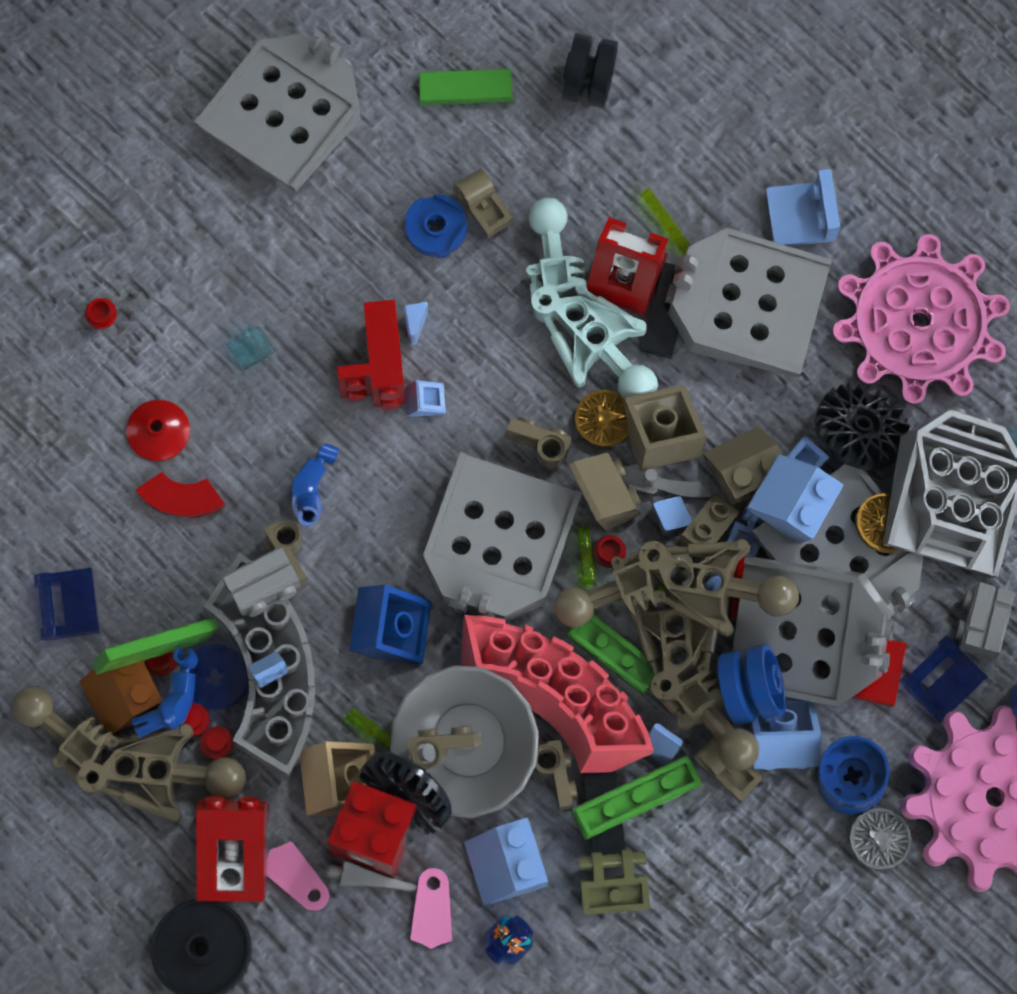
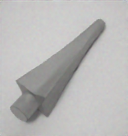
(360, 877)

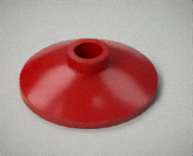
(163, 443)

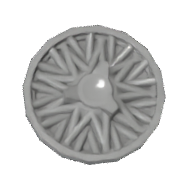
(880, 839)

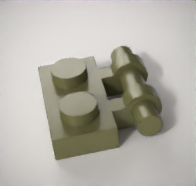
(617, 892)

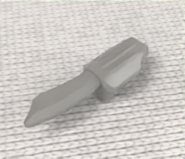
(650, 481)

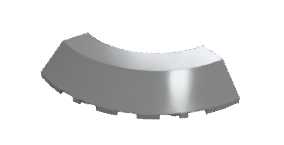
(281, 711)

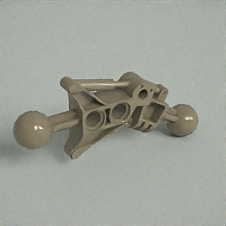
(637, 585)
(677, 686)
(87, 747)

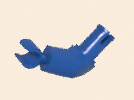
(305, 494)
(177, 703)

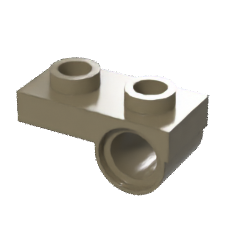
(482, 203)
(527, 433)
(709, 524)
(273, 533)
(459, 738)
(735, 782)
(564, 789)

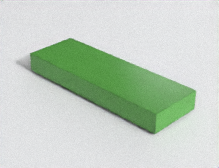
(465, 87)
(614, 653)

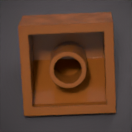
(121, 695)

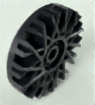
(860, 427)
(409, 782)
(196, 924)

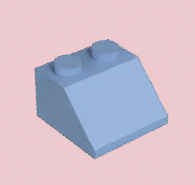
(794, 498)
(788, 739)
(506, 862)

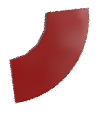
(180, 499)

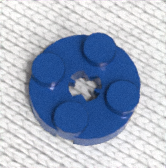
(437, 243)

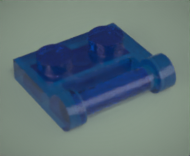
(78, 604)
(948, 689)

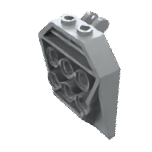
(302, 67)
(698, 300)
(499, 492)
(935, 531)
(893, 576)
(858, 626)

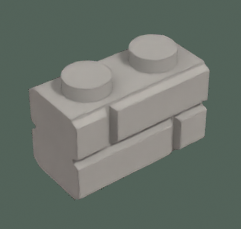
(262, 582)
(985, 620)

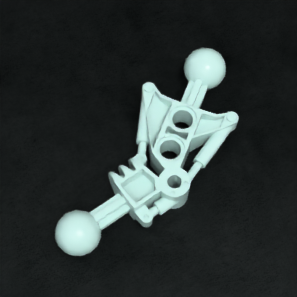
(564, 277)

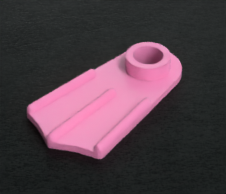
(296, 876)
(432, 911)

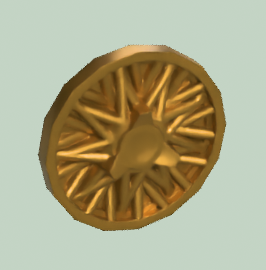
(602, 419)
(872, 521)

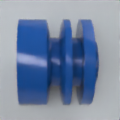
(860, 758)

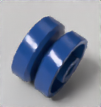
(751, 684)

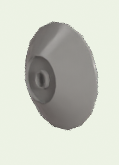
(461, 696)

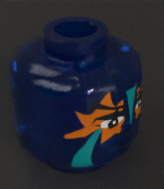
(508, 940)

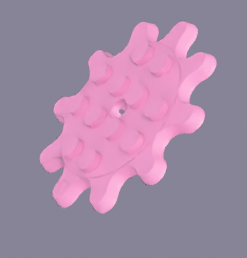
(926, 286)
(957, 791)

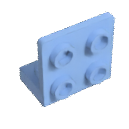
(804, 212)

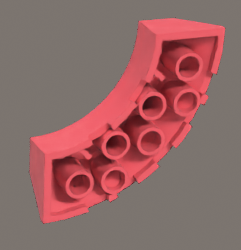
(562, 690)

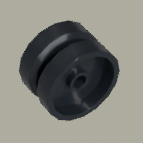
(590, 70)

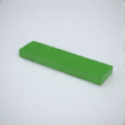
(154, 645)
(636, 797)

